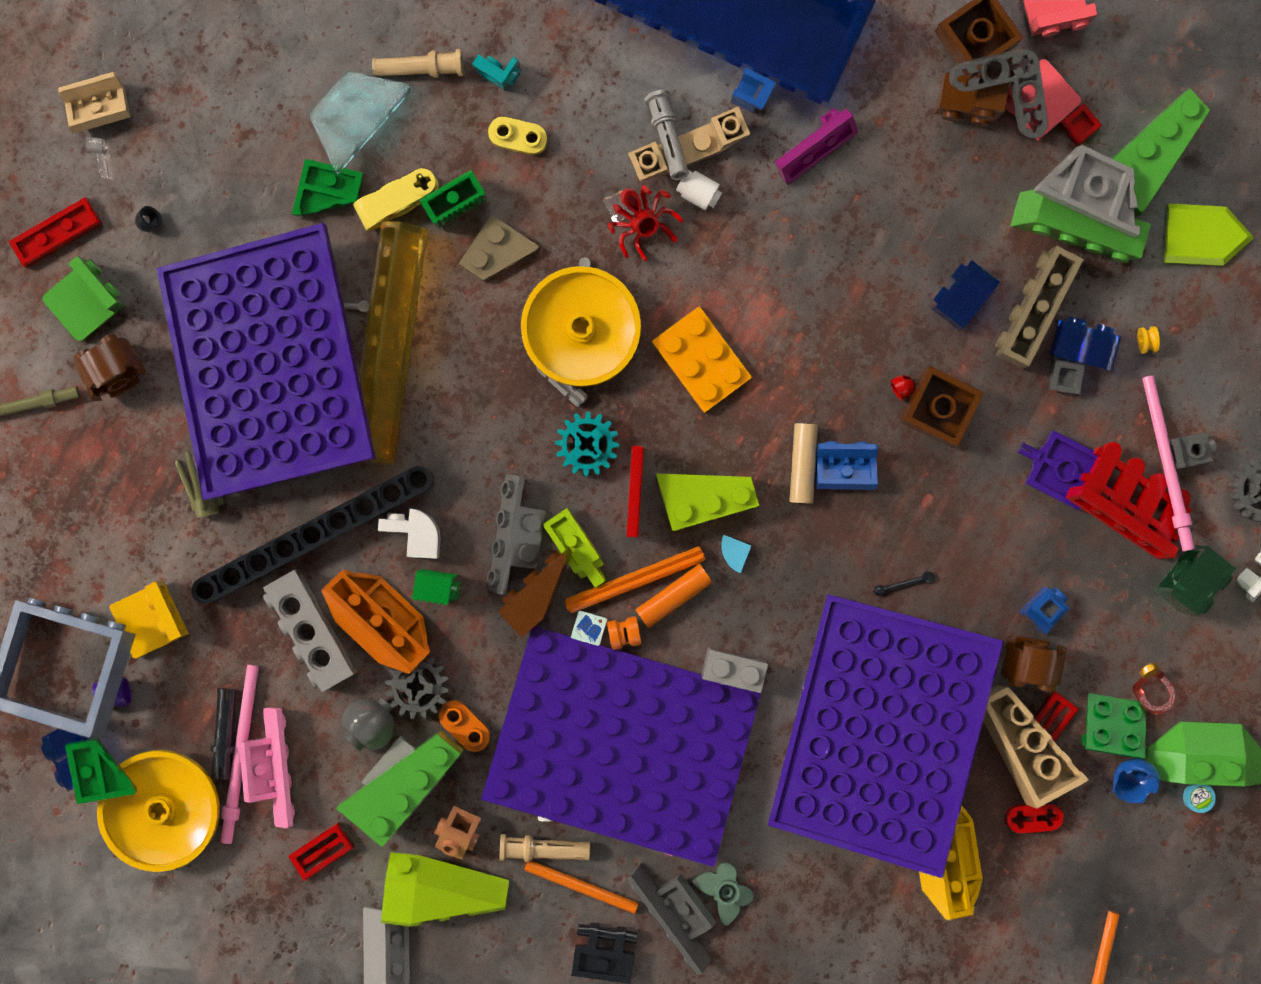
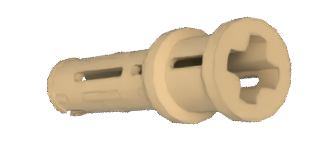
(431, 64)
(528, 848)

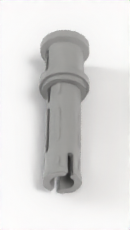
(664, 122)

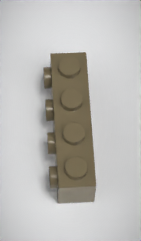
(1039, 307)

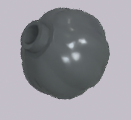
(368, 723)

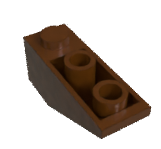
(534, 601)

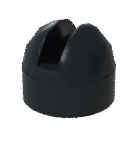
(151, 220)

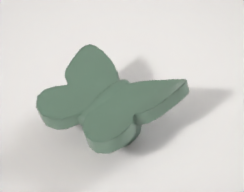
(725, 891)

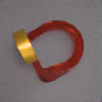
(1146, 672)

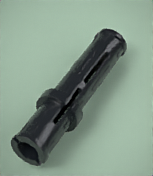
(223, 734)

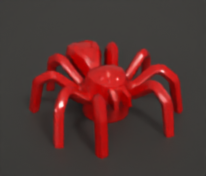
(643, 220)

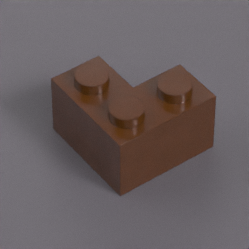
(979, 106)

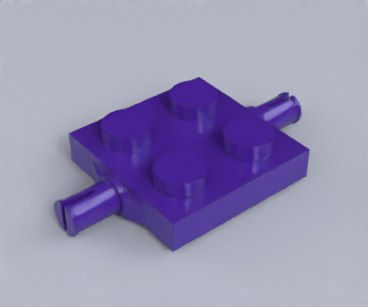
(1058, 466)

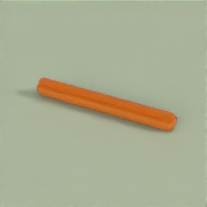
(634, 579)

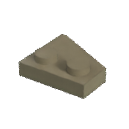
(496, 249)

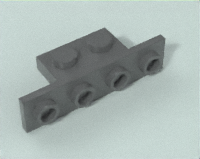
(516, 536)
(678, 913)

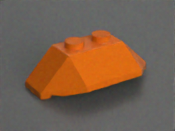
(378, 619)

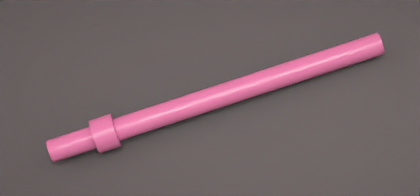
(1181, 519)
(231, 811)

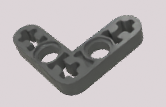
(1018, 79)

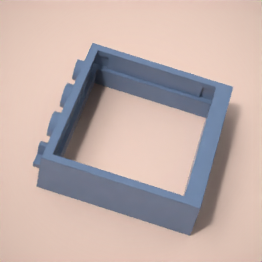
(108, 683)

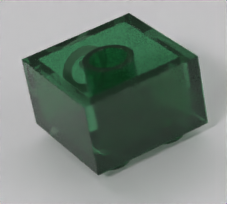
(1195, 580)

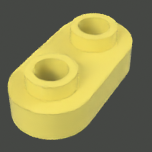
(517, 136)

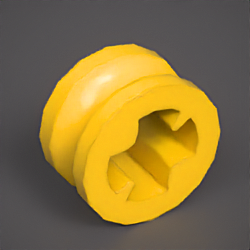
(1148, 339)

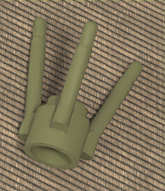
(201, 507)

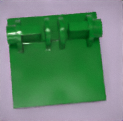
(1115, 726)

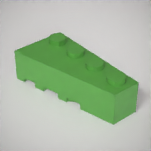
(1160, 145)
(1058, 222)

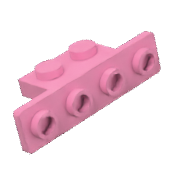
(266, 768)

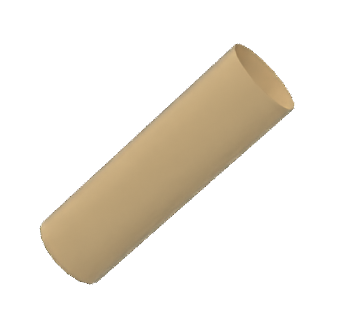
(803, 463)

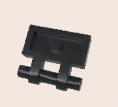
(602, 962)

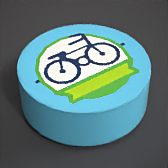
(1199, 798)

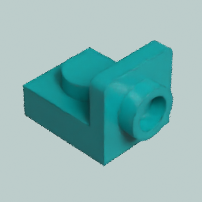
(492, 71)

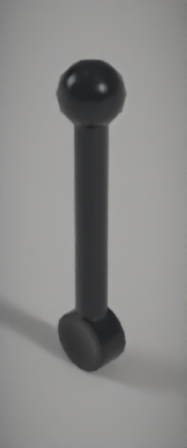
(927, 577)

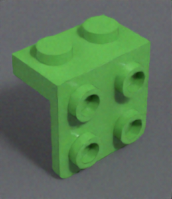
(83, 299)

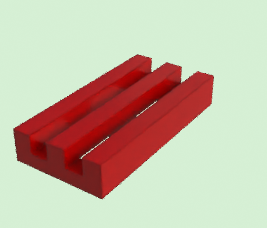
(1065, 720)
(342, 837)

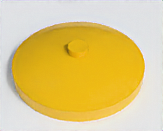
(580, 326)
(167, 817)

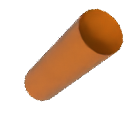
(674, 596)

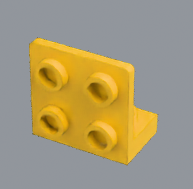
(151, 617)

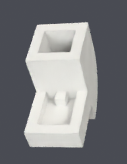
(421, 529)

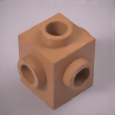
(457, 833)

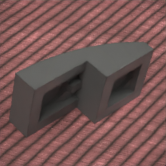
(1066, 375)

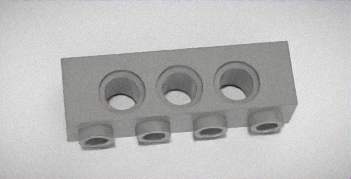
(310, 612)

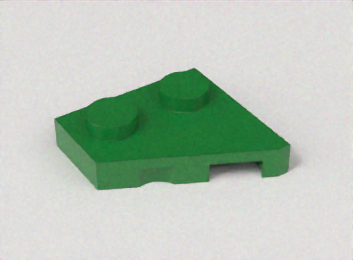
(324, 189)
(96, 772)

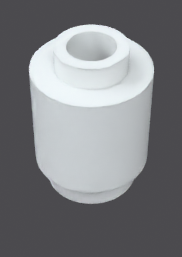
(699, 190)

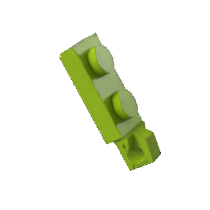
(568, 533)

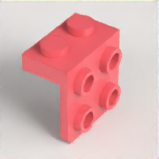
(1051, 16)
(1058, 95)

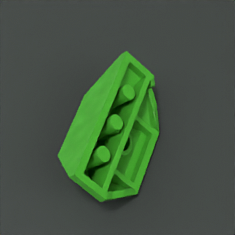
(1207, 755)

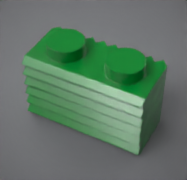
(453, 199)
(436, 587)

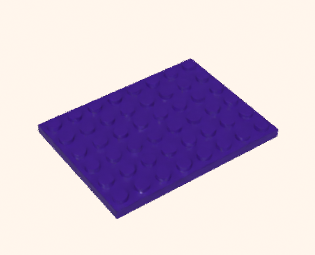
(265, 362)
(885, 734)
(621, 746)

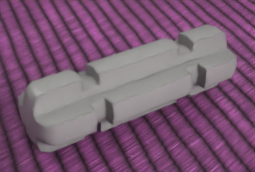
(576, 395)

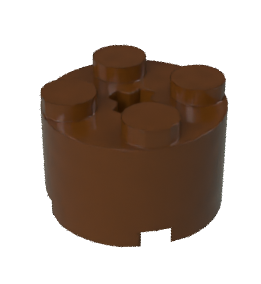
(108, 367)
(1033, 663)

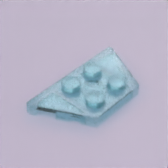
(354, 113)

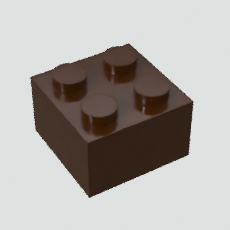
(978, 32)
(941, 407)

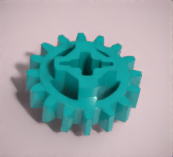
(597, 434)

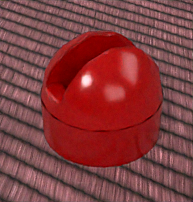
(902, 386)

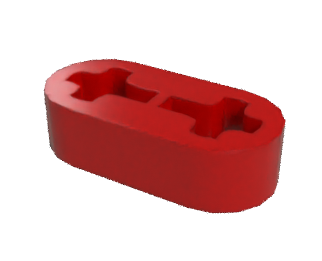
(1034, 824)

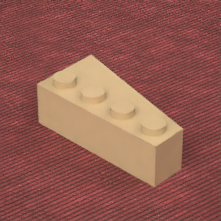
(1028, 751)

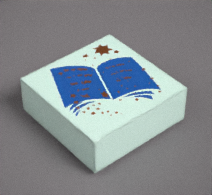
(589, 628)

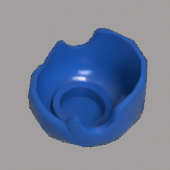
(1135, 780)

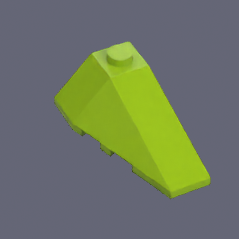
(430, 889)

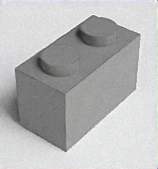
(734, 670)

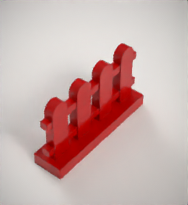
(1111, 510)

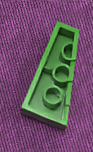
(395, 793)

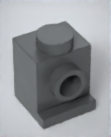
(1182, 450)

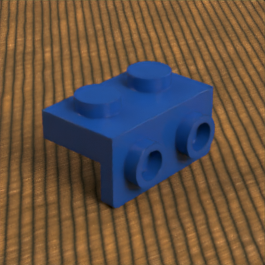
(846, 466)

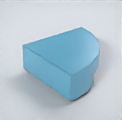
(734, 552)

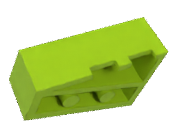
(704, 497)

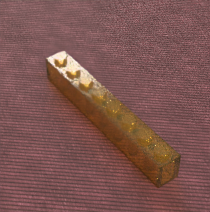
(391, 332)

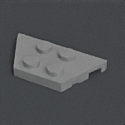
(1094, 188)

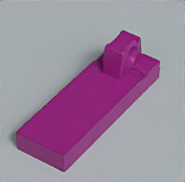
(835, 131)

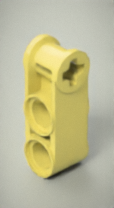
(394, 199)

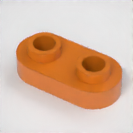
(467, 723)

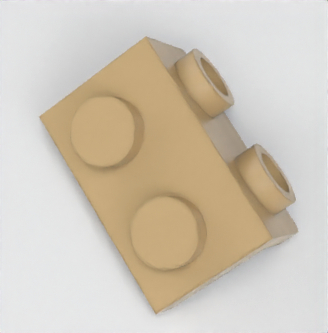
(95, 102)

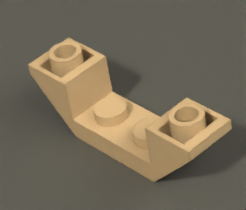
(696, 145)

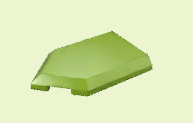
(1202, 235)

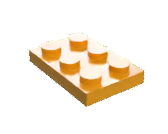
(701, 359)

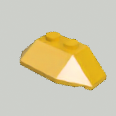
(962, 880)

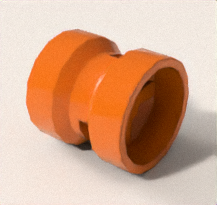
(617, 634)

